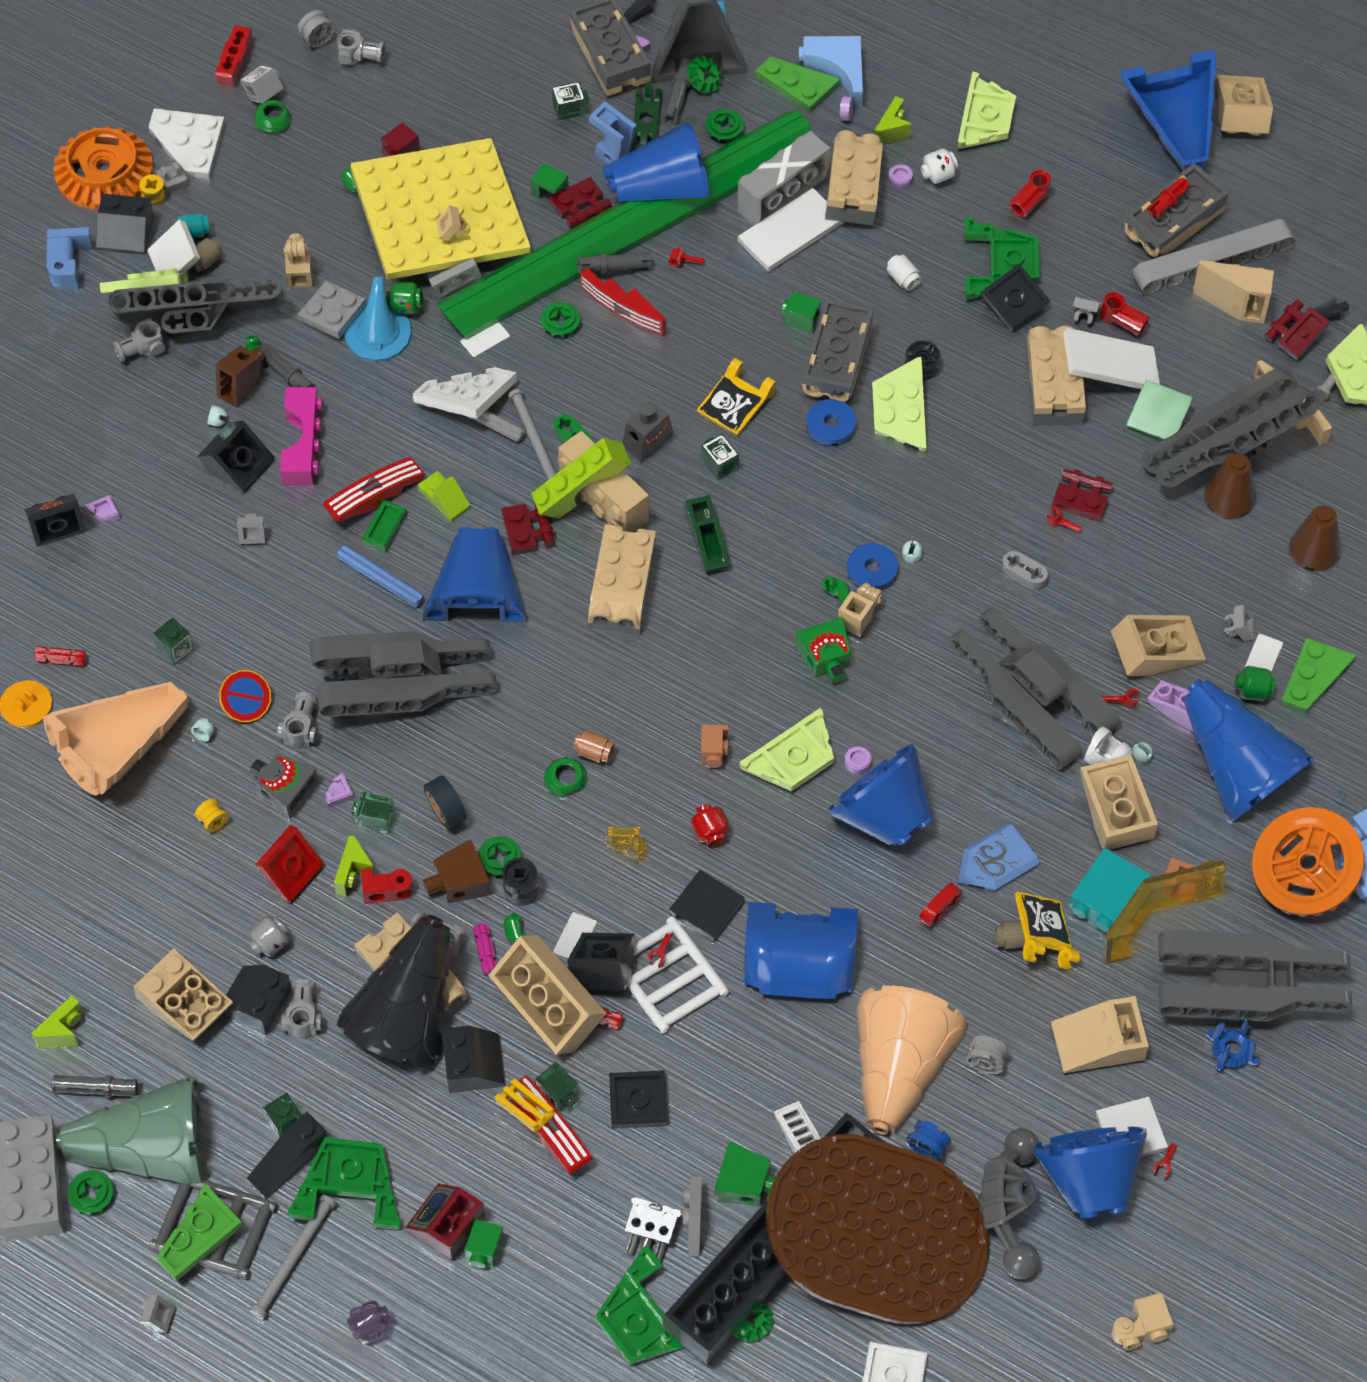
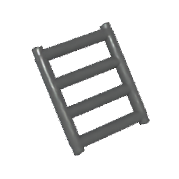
(239, 1199)

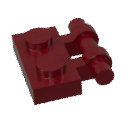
(577, 197)
(1301, 334)
(1081, 501)
(520, 532)

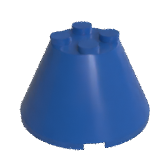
(887, 799)
(1094, 1167)

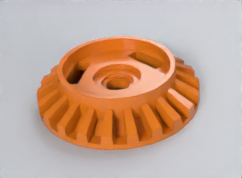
(90, 151)
(1320, 832)

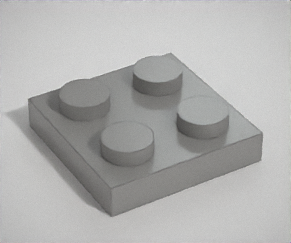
(332, 309)

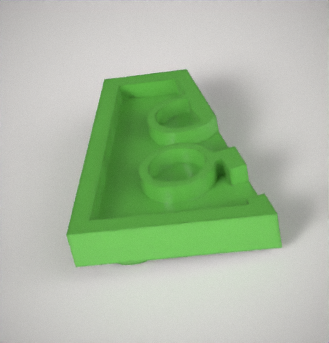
(1313, 673)
(200, 1232)

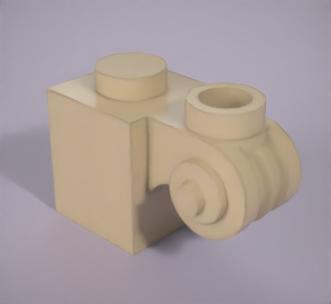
(297, 262)
(858, 608)
(1150, 1323)

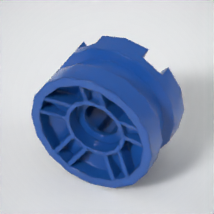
(928, 1140)

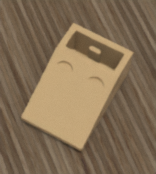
(1235, 289)
(181, 995)
(1101, 1036)

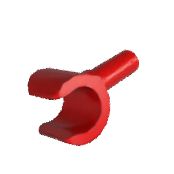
(678, 255)
(1058, 520)
(1125, 699)
(660, 951)
(1166, 1160)

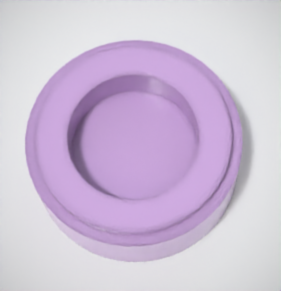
(846, 108)
(900, 176)
(858, 760)

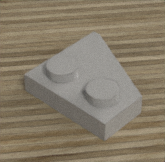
(692, 1215)

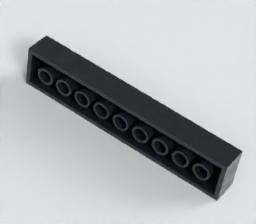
(734, 1280)

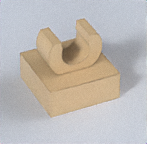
(450, 224)

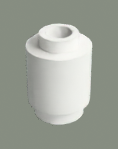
(903, 272)

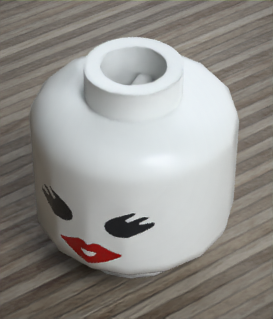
(939, 166)

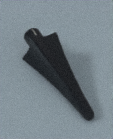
(638, 9)
(1330, 310)

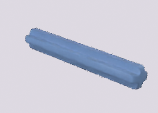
(380, 576)

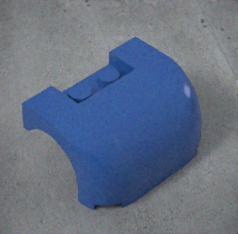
(800, 952)

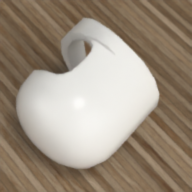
(1108, 748)

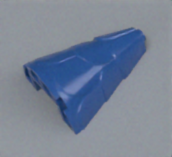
(1178, 106)
(1240, 748)

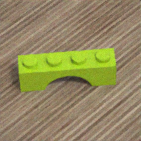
(599, 462)

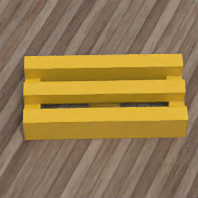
(530, 1096)

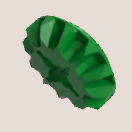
(696, 74)
(719, 118)
(569, 315)
(488, 852)
(95, 1181)
(761, 1328)

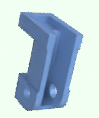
(618, 133)
(60, 255)

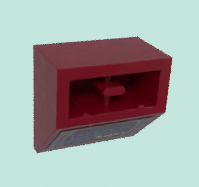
(446, 1219)

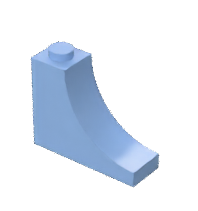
(836, 57)

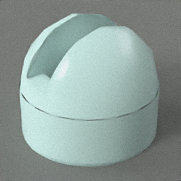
(215, 415)
(917, 554)
(203, 729)
(1140, 756)

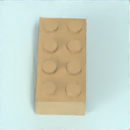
(615, 498)
(547, 994)

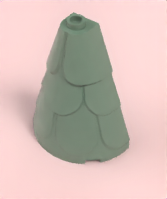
(141, 1135)

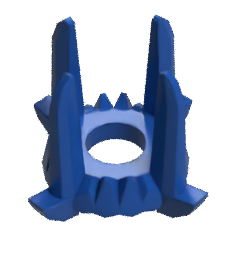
(1223, 1054)

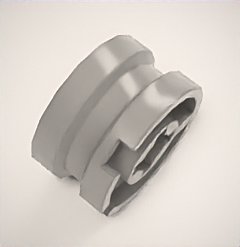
(316, 28)
(987, 1055)

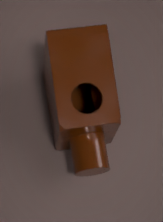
(238, 374)
(459, 875)

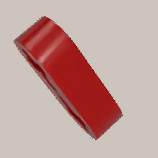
(940, 904)

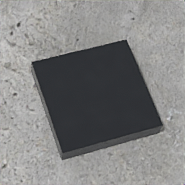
(1015, 297)
(706, 905)
(638, 1099)

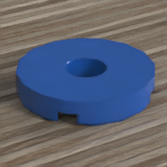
(832, 410)
(872, 554)

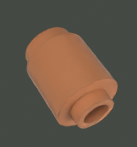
(594, 746)

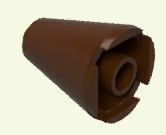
(1231, 488)
(1317, 540)

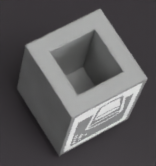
(262, 84)

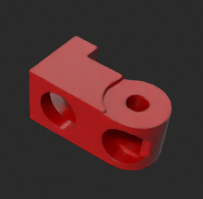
(386, 886)

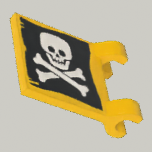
(734, 401)
(1045, 928)

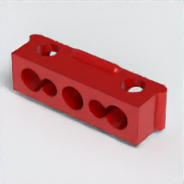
(234, 55)

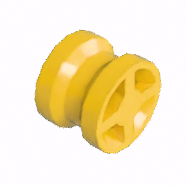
(146, 186)
(211, 815)

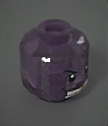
(369, 1321)

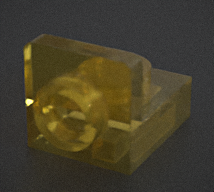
(626, 838)

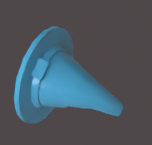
(378, 331)

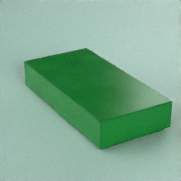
(384, 526)

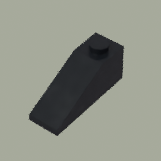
(288, 1155)

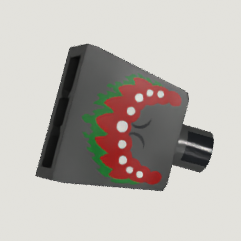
(646, 431)
(284, 782)

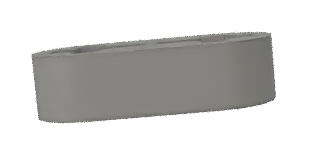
(1024, 570)

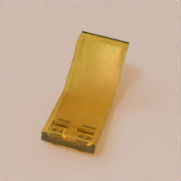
(1161, 894)

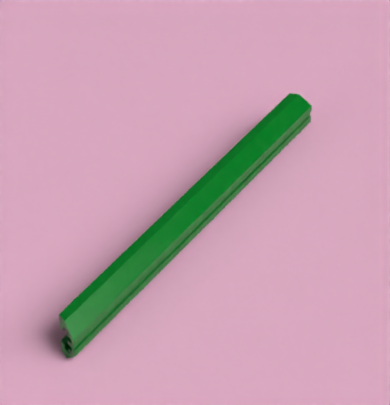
(612, 232)

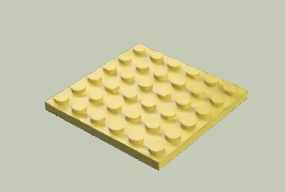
(412, 190)

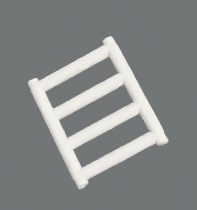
(702, 967)

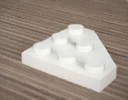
(188, 139)
(466, 393)

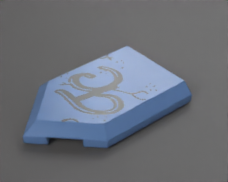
(997, 859)

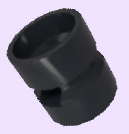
(520, 881)

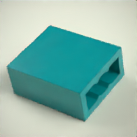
(1106, 889)

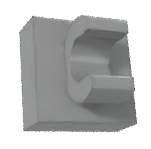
(172, 177)
(1085, 307)
(251, 529)
(1242, 623)
(156, 1313)

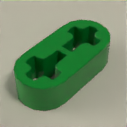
(563, 434)

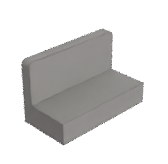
(454, 278)

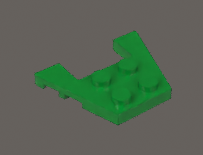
(1006, 252)
(348, 1170)
(633, 1318)

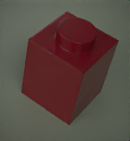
(400, 141)

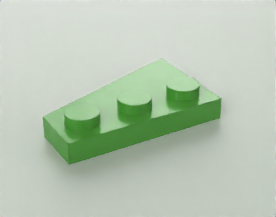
(796, 82)

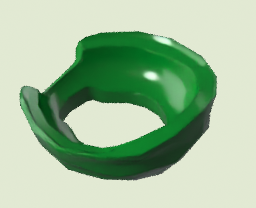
(275, 124)
(557, 787)

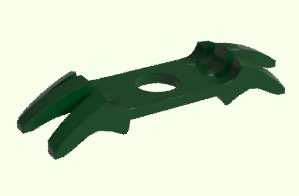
(650, 107)

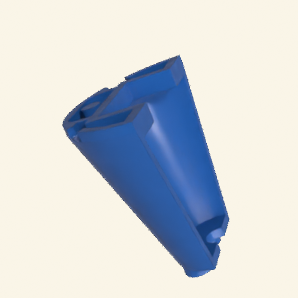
(660, 169)
(476, 576)

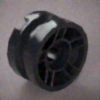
(929, 353)

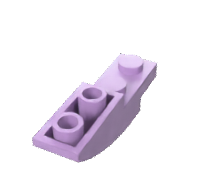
(1169, 701)

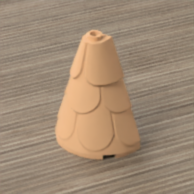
(113, 733)
(902, 1050)

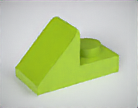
(892, 125)
(445, 495)
(351, 864)
(55, 1030)

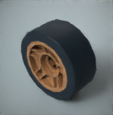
(445, 802)

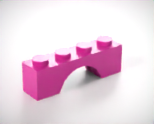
(299, 461)

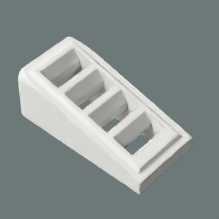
(789, 1132)

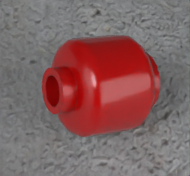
(710, 824)

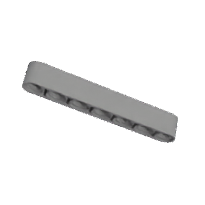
(1231, 249)

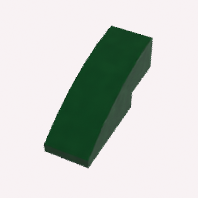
(706, 533)

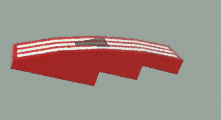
(629, 305)
(370, 490)
(556, 1134)

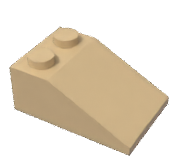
(1243, 104)
(1157, 644)
(1118, 803)

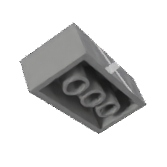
(783, 178)
(29, 1179)

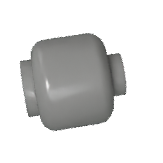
(269, 936)

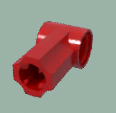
(1031, 194)
(1117, 311)

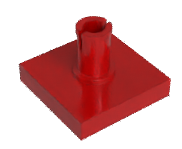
(289, 863)

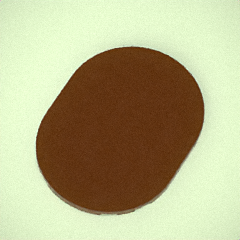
(876, 1229)

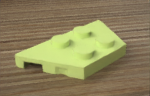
(986, 113)
(146, 279)
(1349, 366)
(900, 405)
(793, 755)

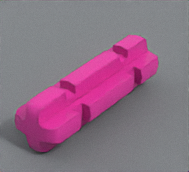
(484, 948)

